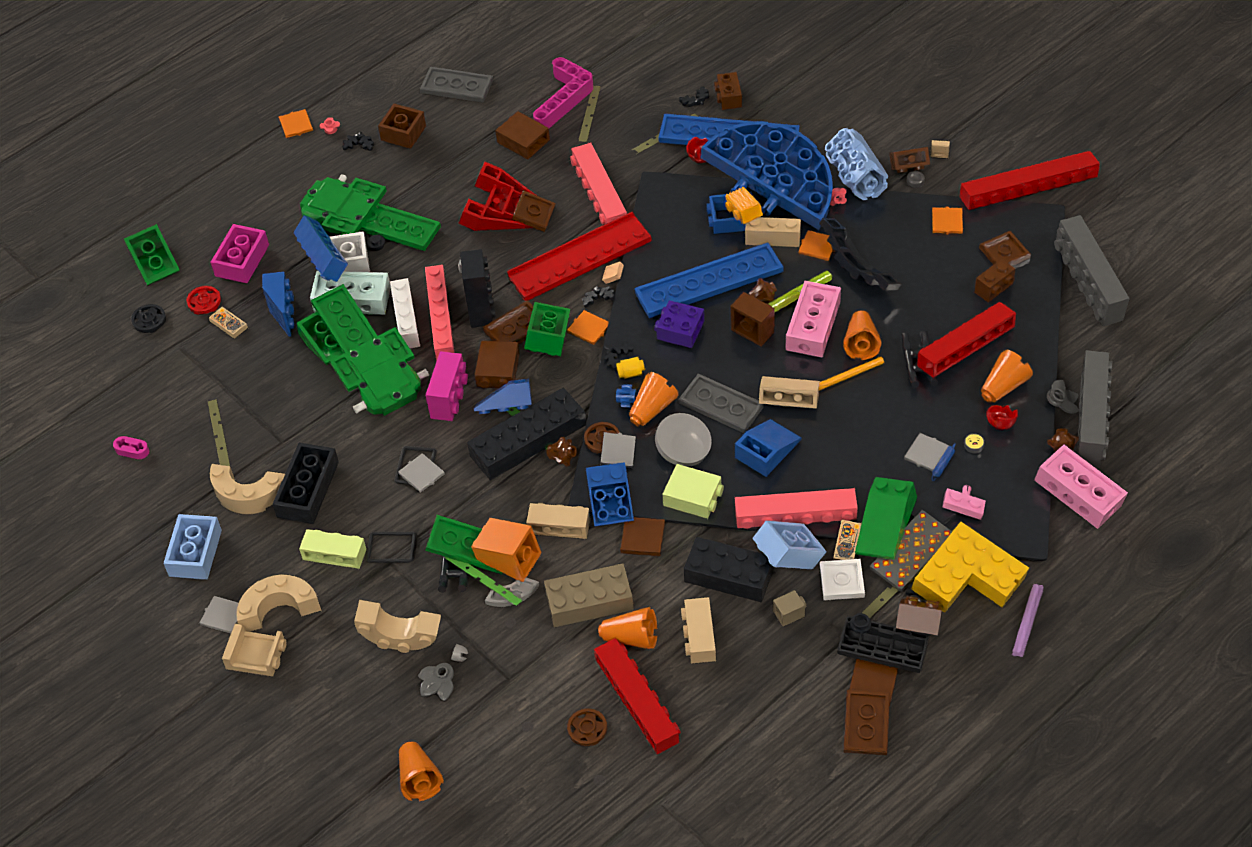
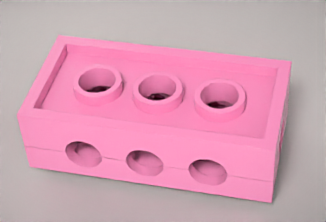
(819, 299)
(1080, 486)

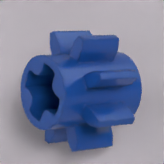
(626, 395)

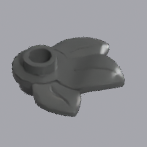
(1062, 398)
(435, 683)

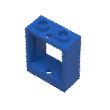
(726, 225)

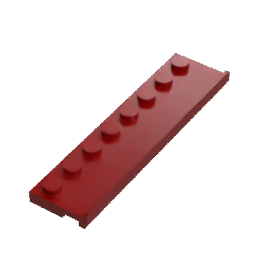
(578, 256)

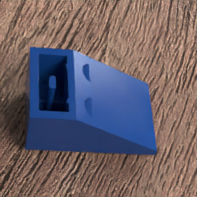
(279, 299)
(512, 394)
(765, 446)
(609, 494)

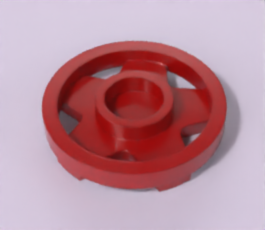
(204, 301)

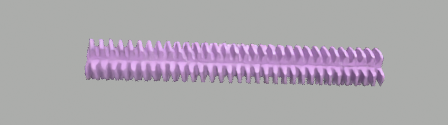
(1028, 618)

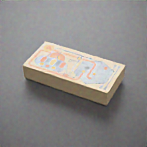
(228, 322)
(847, 540)

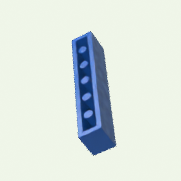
(320, 249)

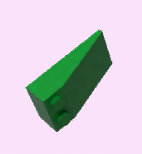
(885, 517)

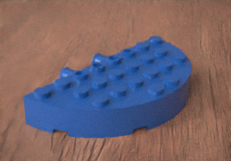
(776, 165)

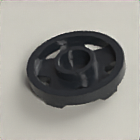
(149, 320)

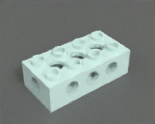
(367, 289)

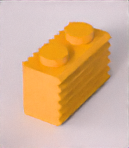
(743, 205)

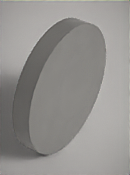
(683, 439)

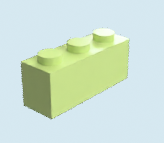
(333, 548)

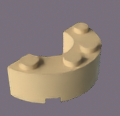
(244, 497)
(275, 592)
(395, 632)

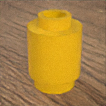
(630, 368)

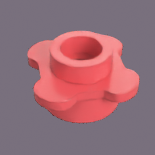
(329, 126)
(838, 192)

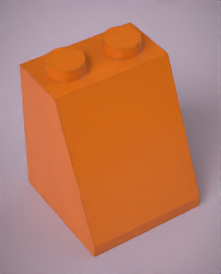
(507, 547)

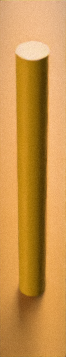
(850, 373)

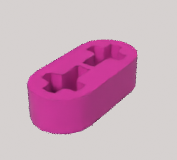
(131, 446)

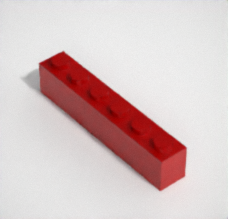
(966, 339)
(637, 696)

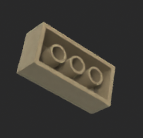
(588, 595)

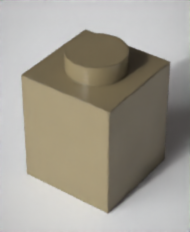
(789, 608)

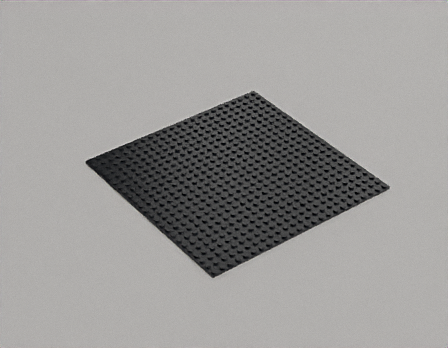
(875, 416)

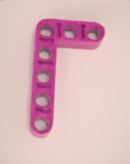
(578, 85)

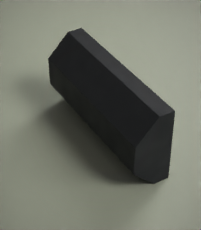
(885, 646)

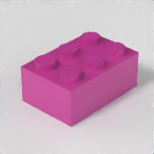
(239, 253)
(446, 386)

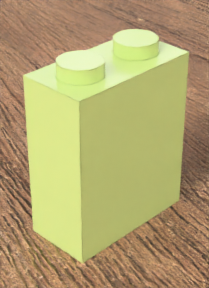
(692, 491)

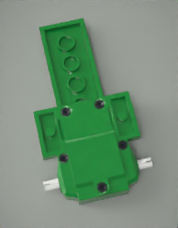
(356, 208)
(368, 361)

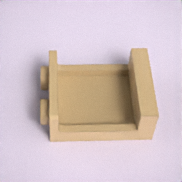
(253, 651)

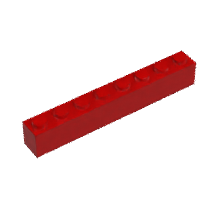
(1029, 180)

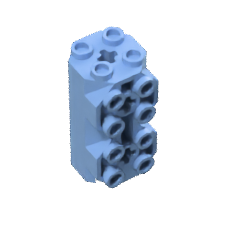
(856, 164)

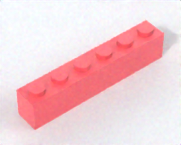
(597, 183)
(439, 309)
(796, 507)

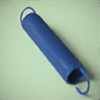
(943, 461)

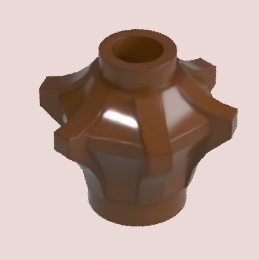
(764, 291)
(1062, 438)
(562, 451)

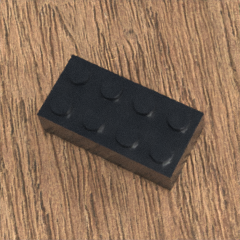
(477, 287)
(305, 483)
(728, 569)

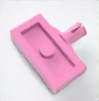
(964, 503)

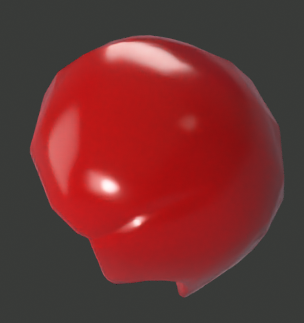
(694, 149)
(1001, 417)

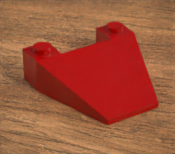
(501, 203)

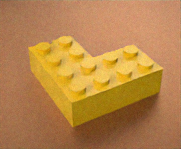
(969, 560)

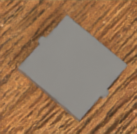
(618, 449)
(926, 452)
(421, 472)
(220, 615)

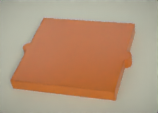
(295, 123)
(947, 220)
(816, 246)
(588, 327)

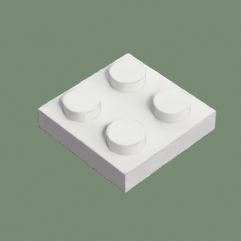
(842, 579)

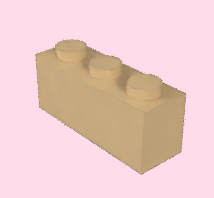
(773, 231)
(789, 392)
(559, 520)
(698, 630)

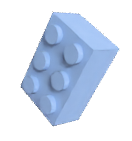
(789, 545)
(192, 546)

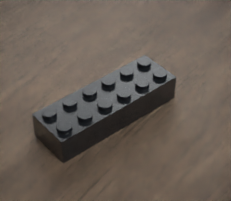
(526, 433)

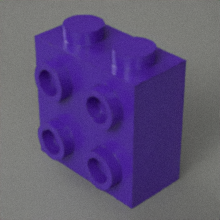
(679, 324)

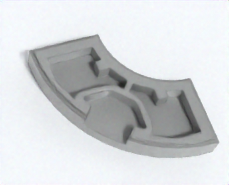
(520, 589)

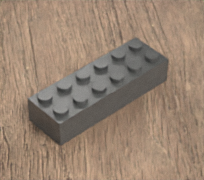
(1091, 271)
(1094, 407)

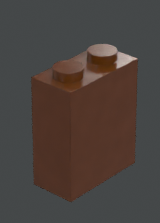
(522, 135)
(496, 363)

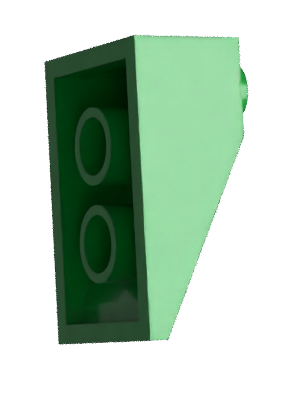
(151, 254)
(547, 329)
(318, 338)

